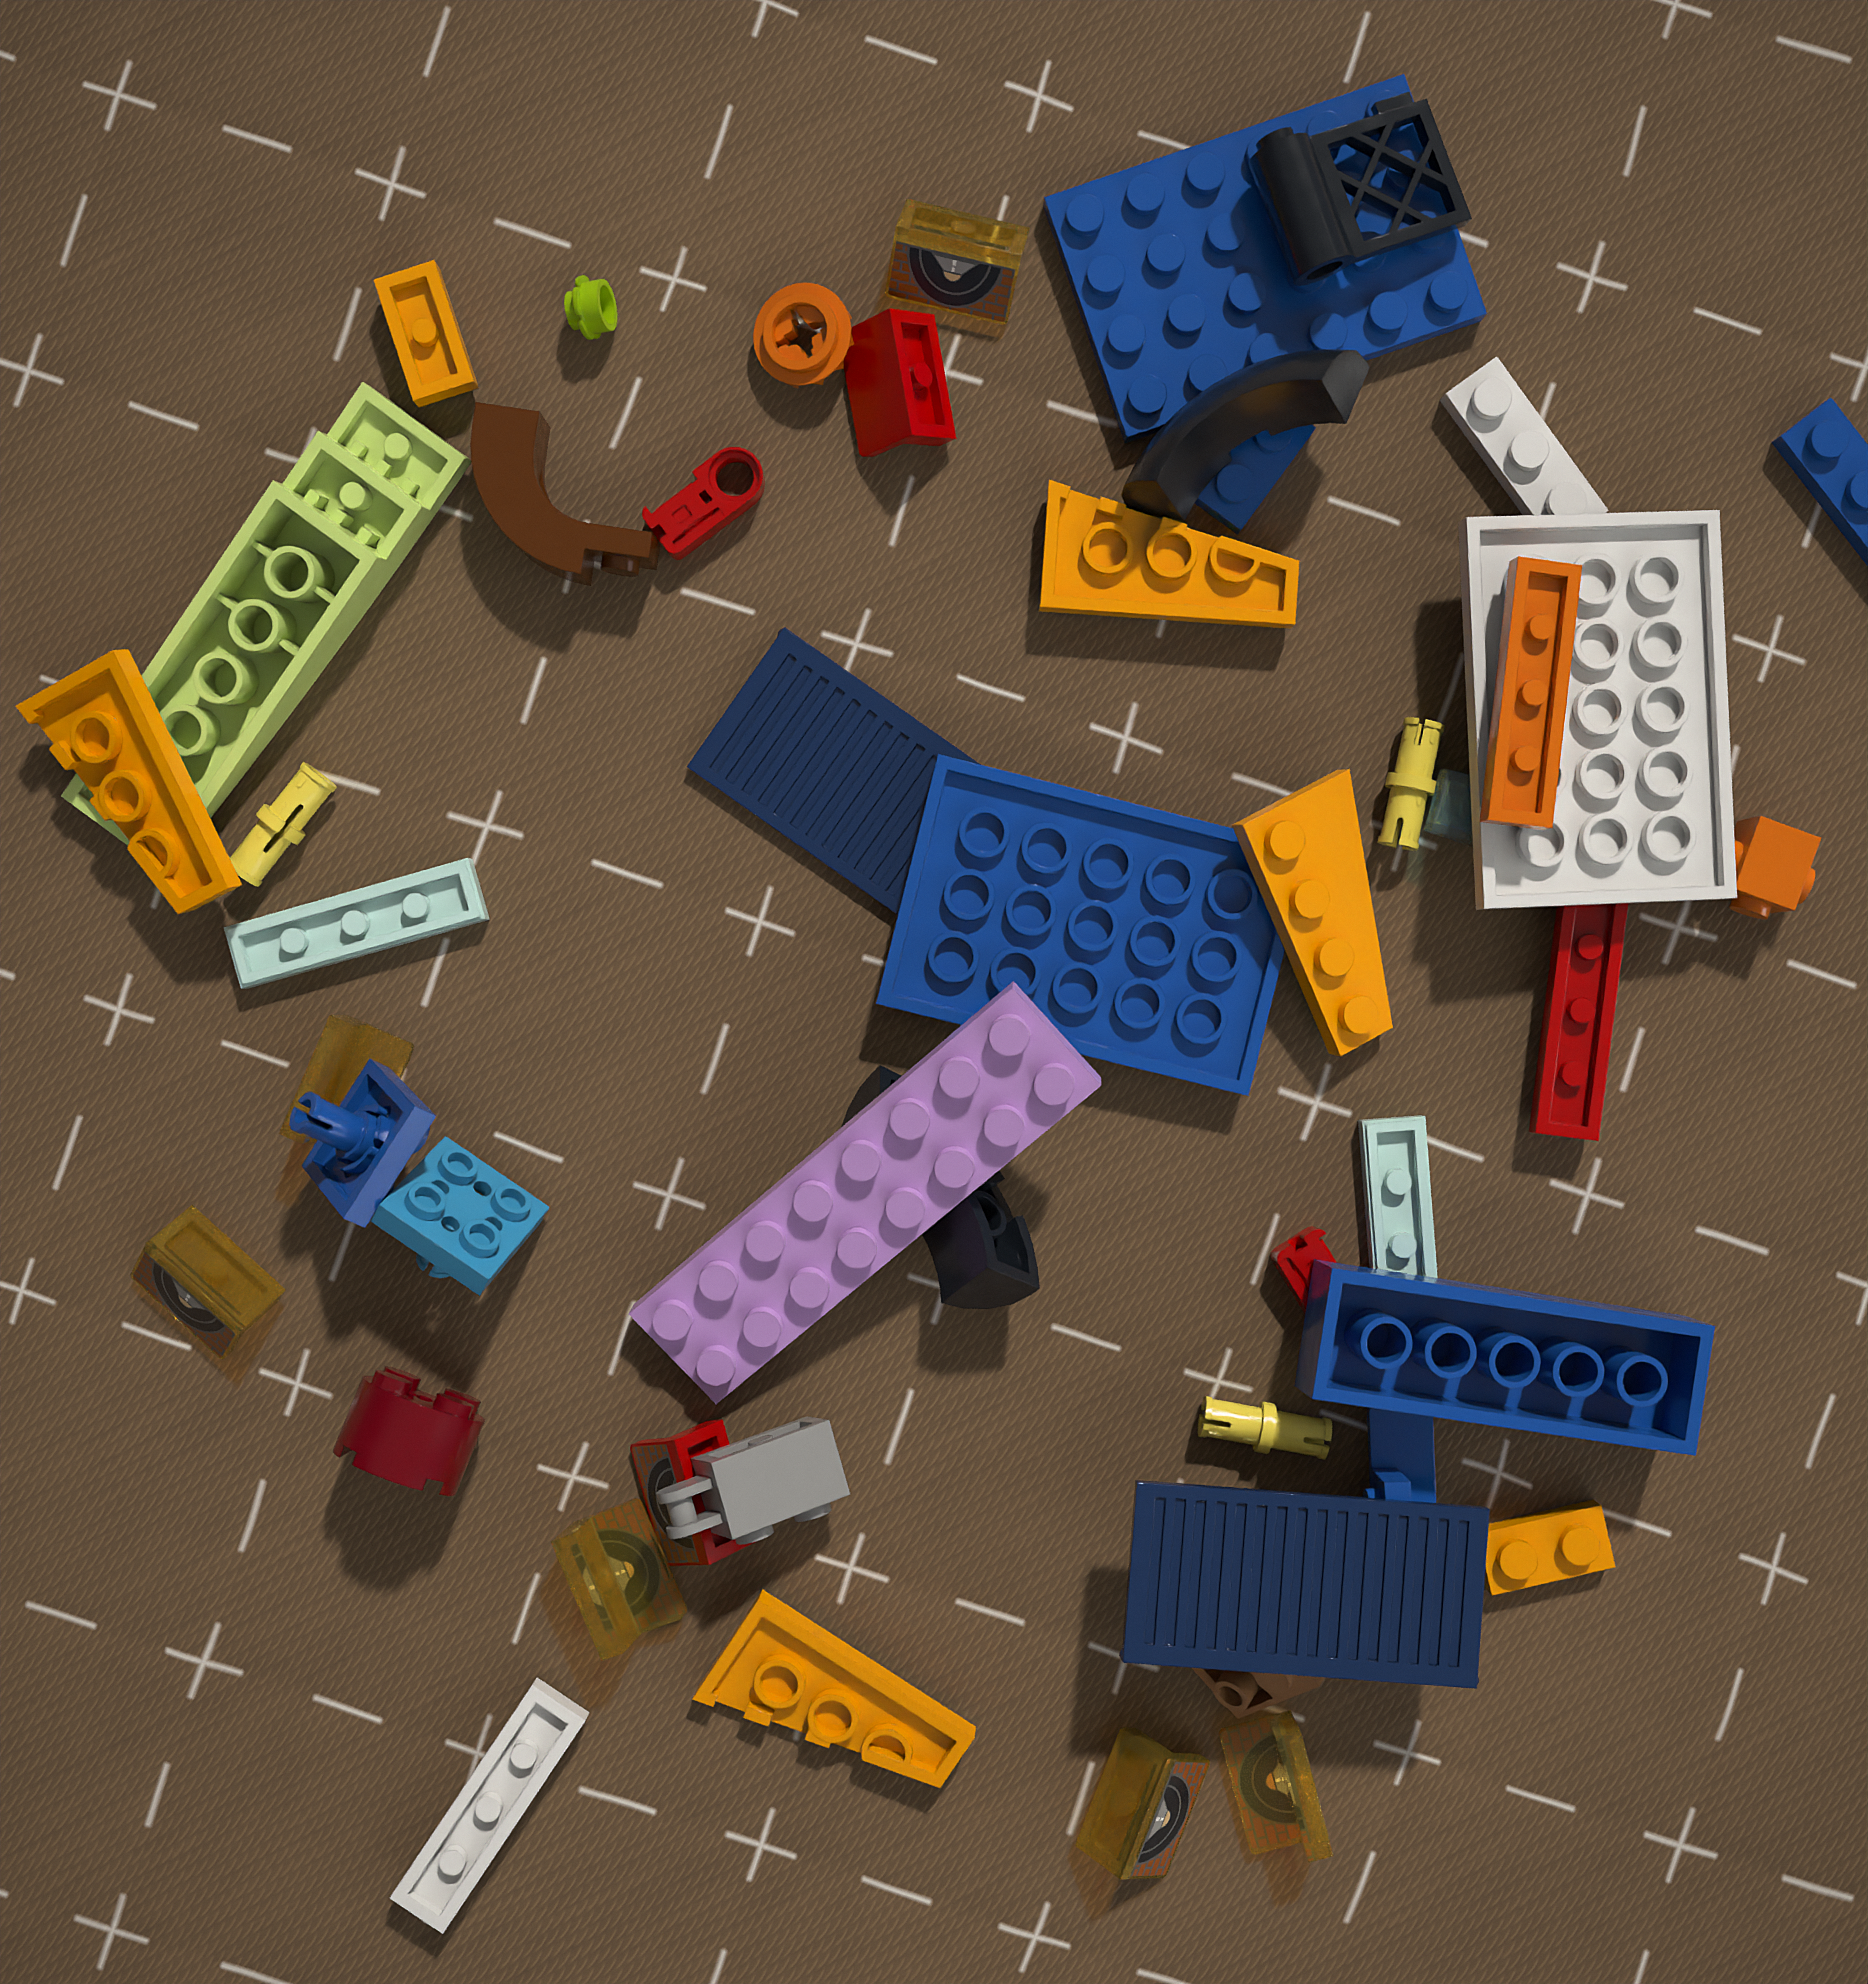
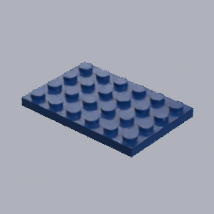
(1192, 283)
(1102, 910)

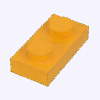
(426, 333)
(1547, 1547)

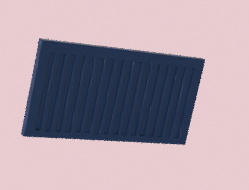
(827, 765)
(1305, 1584)

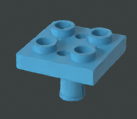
(452, 1224)

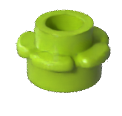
(591, 307)

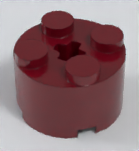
(410, 1433)

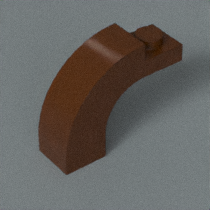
(509, 473)

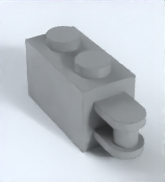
(759, 1483)

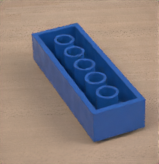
(1504, 1357)

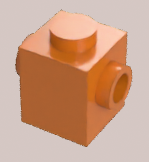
(1772, 867)

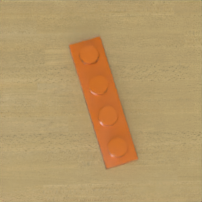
(1530, 693)

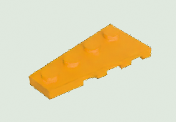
(125, 756)
(1320, 901)
(815, 1683)

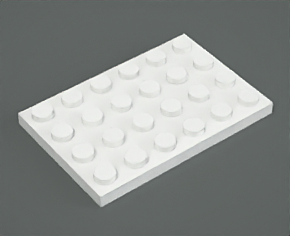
(1645, 718)

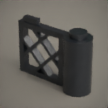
(1309, 196)

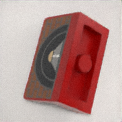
(668, 1462)

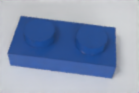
(1251, 475)

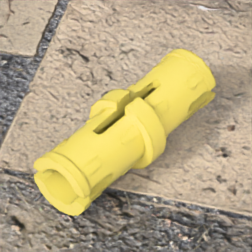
(1411, 783)
(281, 824)
(1264, 1427)

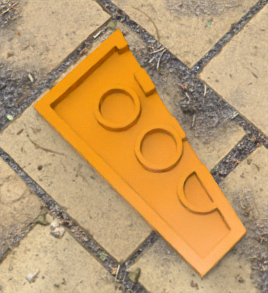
(1147, 567)

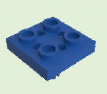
(362, 1140)

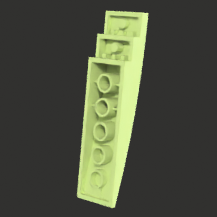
(292, 590)

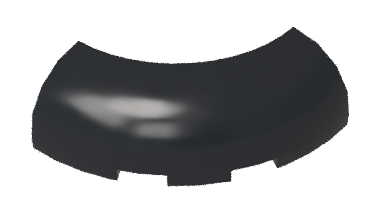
(1265, 396)
(978, 1246)

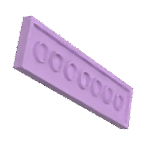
(866, 1193)

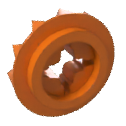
(778, 325)

